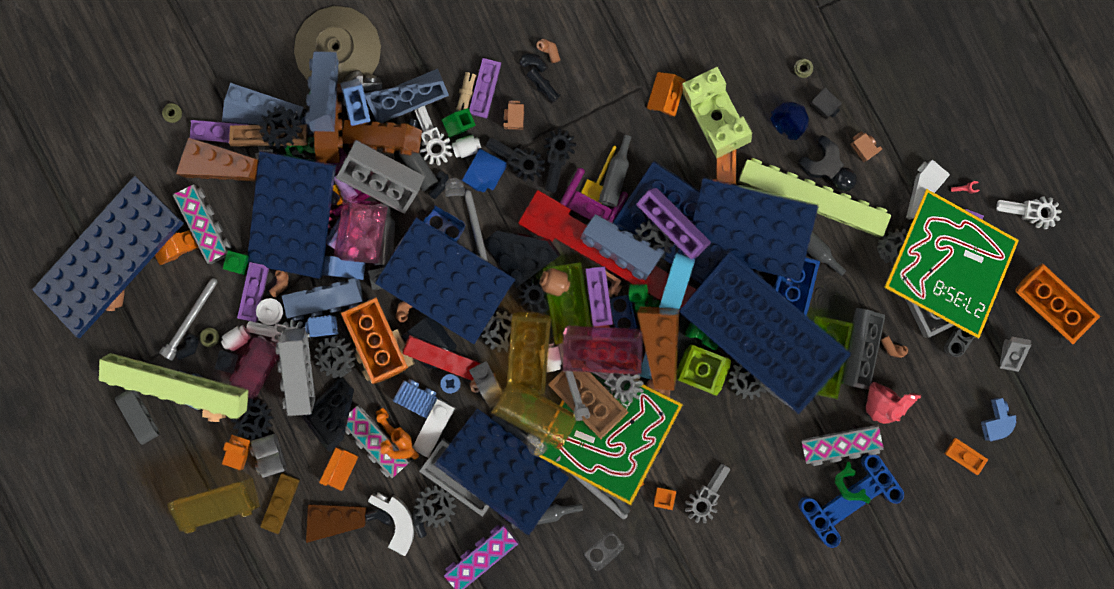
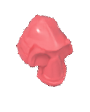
(886, 405)

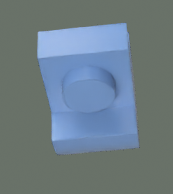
(339, 268)
(1002, 424)

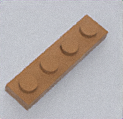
(249, 136)

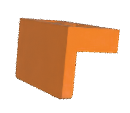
(666, 93)
(339, 468)

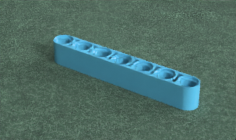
(673, 293)

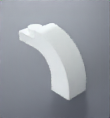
(403, 521)

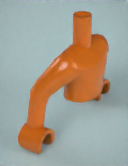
(398, 437)

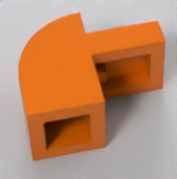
(176, 246)
(236, 452)

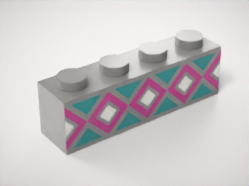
(202, 224)
(370, 436)
(842, 444)

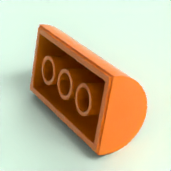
(1057, 303)
(374, 341)

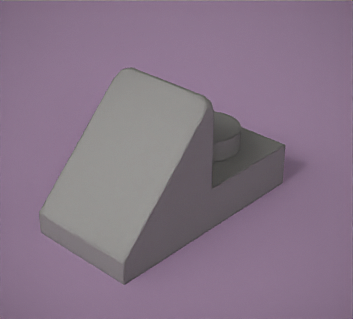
(1014, 353)

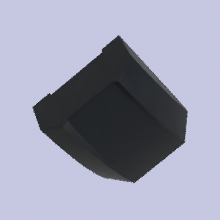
(431, 332)

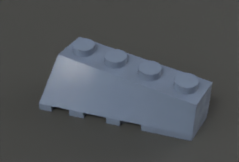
(323, 91)
(406, 96)
(248, 106)
(621, 247)
(323, 299)

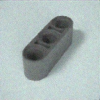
(962, 342)
(137, 416)

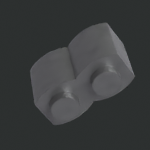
(268, 455)

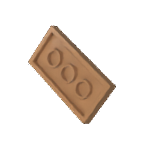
(603, 407)

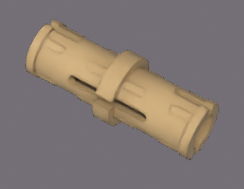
(466, 91)

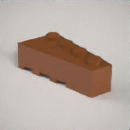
(384, 136)
(327, 142)
(213, 162)
(660, 338)

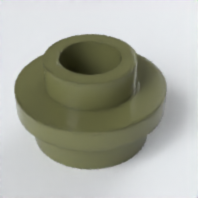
(805, 62)
(176, 117)
(203, 337)

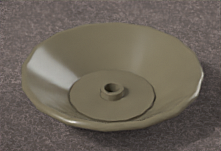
(354, 33)

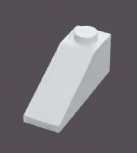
(930, 177)
(433, 427)

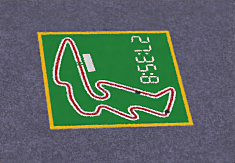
(952, 263)
(626, 452)

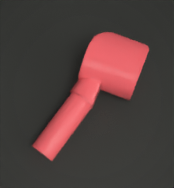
(968, 188)

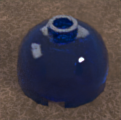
(790, 119)

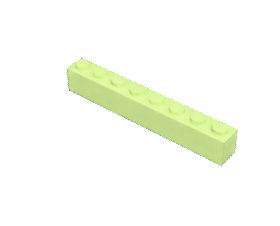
(831, 205)
(173, 385)

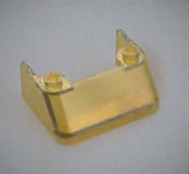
(214, 505)

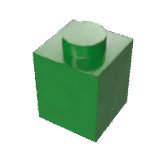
(458, 122)
(236, 262)

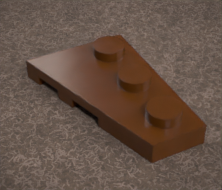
(333, 520)

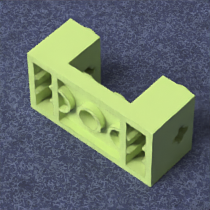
(709, 95)

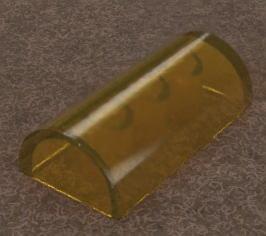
(529, 350)
(534, 414)

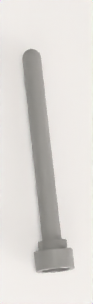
(475, 225)
(169, 350)
(580, 409)
(598, 493)

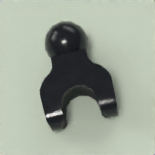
(830, 167)

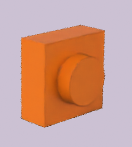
(664, 498)

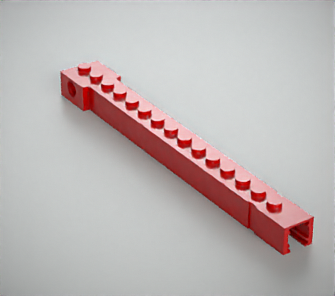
(552, 221)

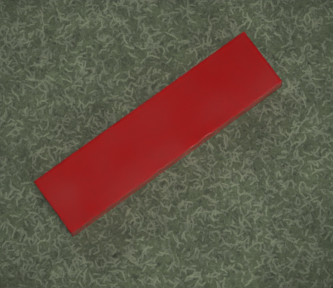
(439, 357)

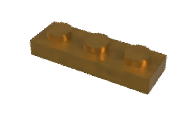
(280, 503)

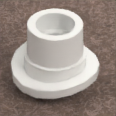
(269, 311)

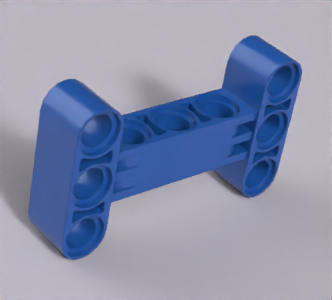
(840, 508)

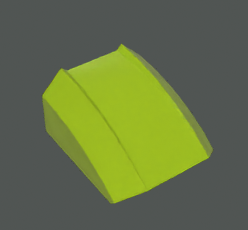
(703, 369)

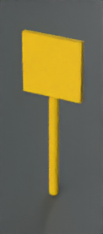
(593, 189)

